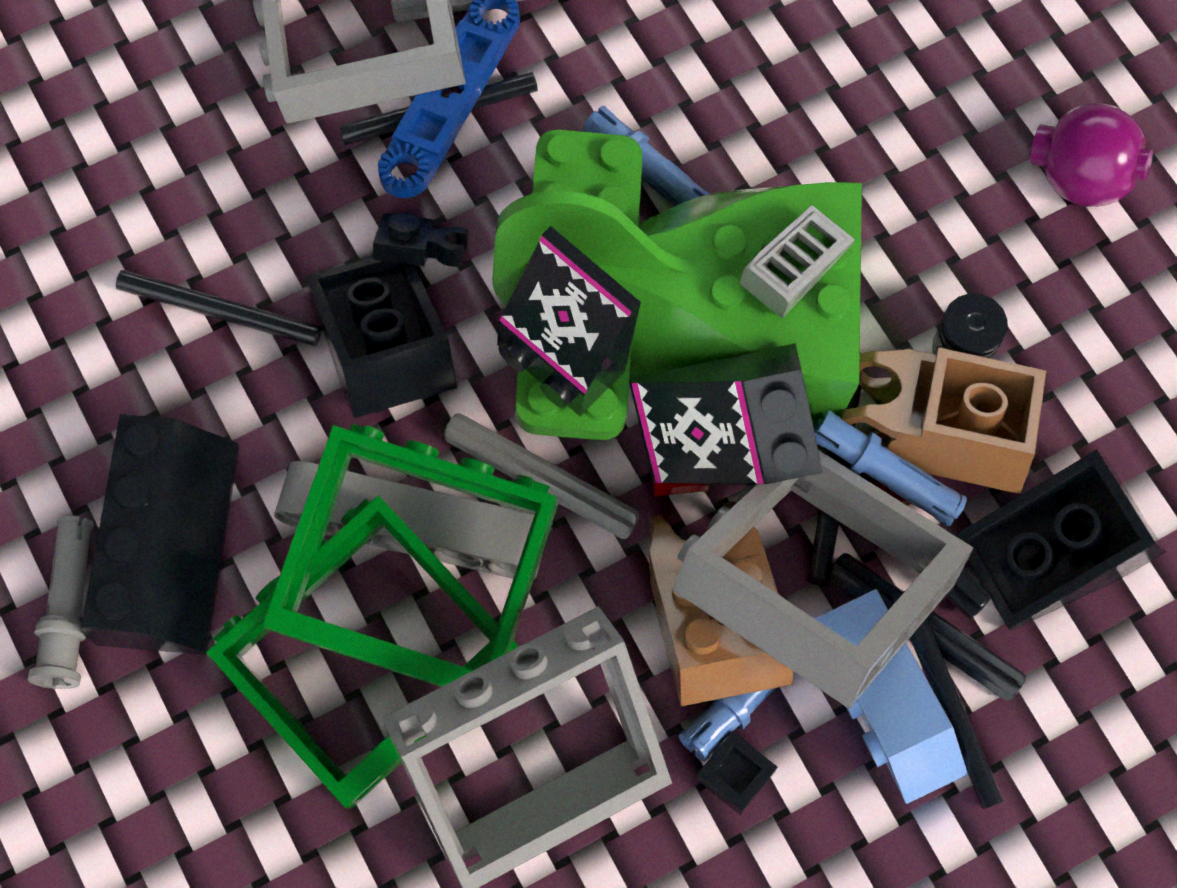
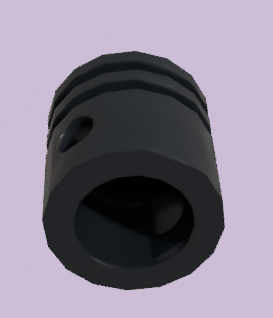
(972, 326)

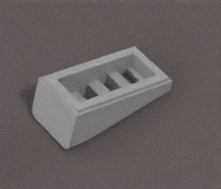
(773, 290)

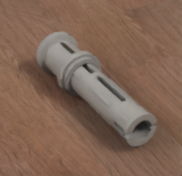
(61, 626)

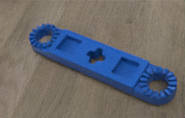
(434, 120)

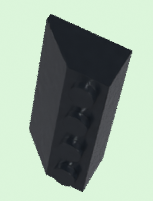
(160, 537)

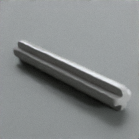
(516, 460)

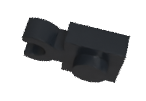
(413, 240)

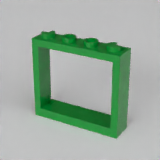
(420, 462)
(244, 633)

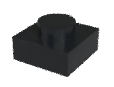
(736, 773)

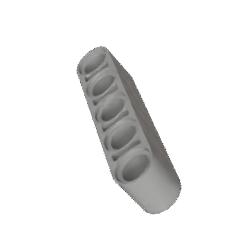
(450, 526)

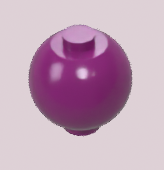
(1092, 154)

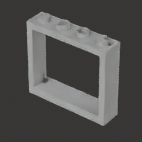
(361, 81)
(786, 630)
(562, 805)

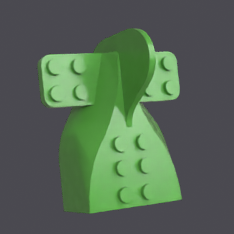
(683, 273)

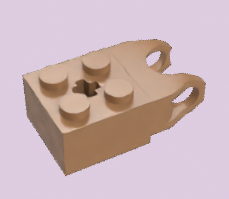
(955, 414)
(702, 652)

